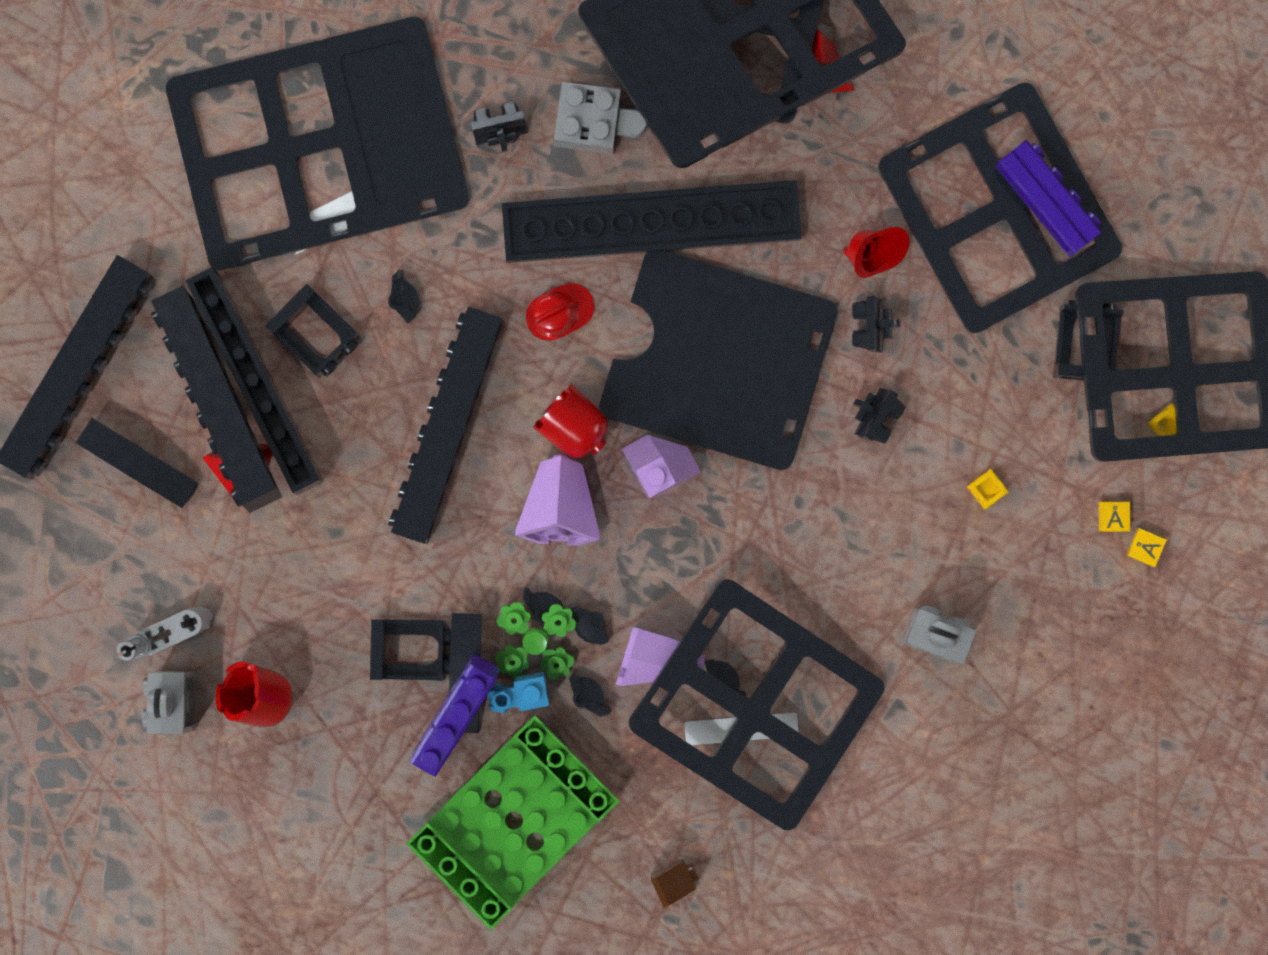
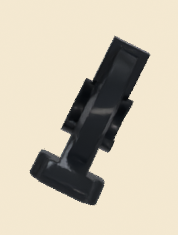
(403, 297)
(540, 603)
(589, 625)
(724, 673)
(588, 696)

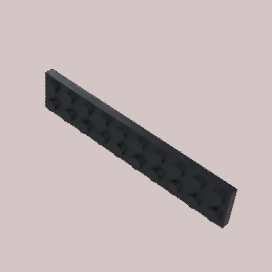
(651, 221)

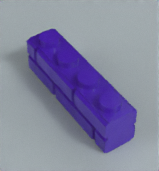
(1048, 198)
(454, 715)

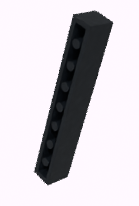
(75, 367)
(254, 381)
(216, 400)
(446, 426)

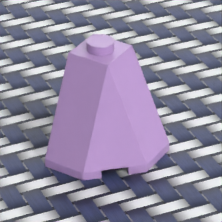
(660, 464)
(559, 505)
(646, 657)

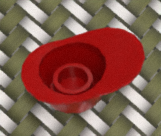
(877, 250)
(559, 311)

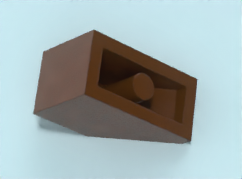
(674, 881)

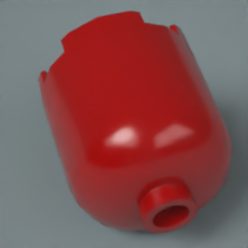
(573, 424)
(254, 695)

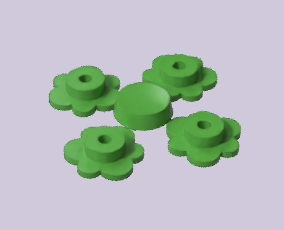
(535, 640)

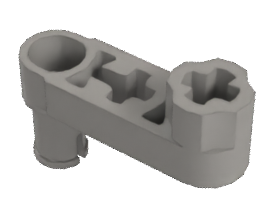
(181, 627)

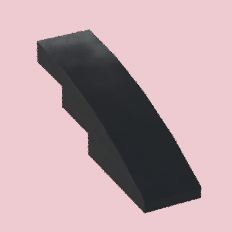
(136, 462)
(465, 641)

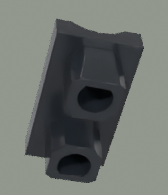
(499, 128)
(878, 324)
(873, 413)

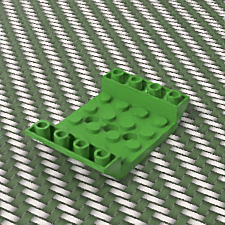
(486, 858)

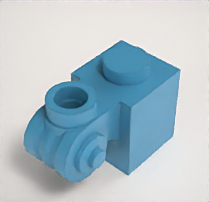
(528, 693)

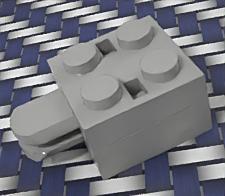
(596, 116)
(938, 635)
(169, 702)

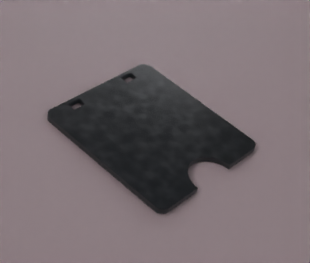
(721, 361)

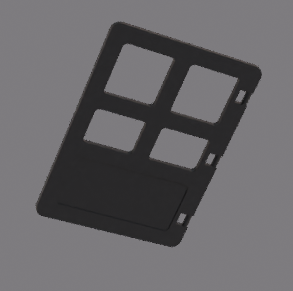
(691, 81)
(385, 122)

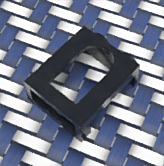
(284, 318)
(1066, 321)
(433, 671)

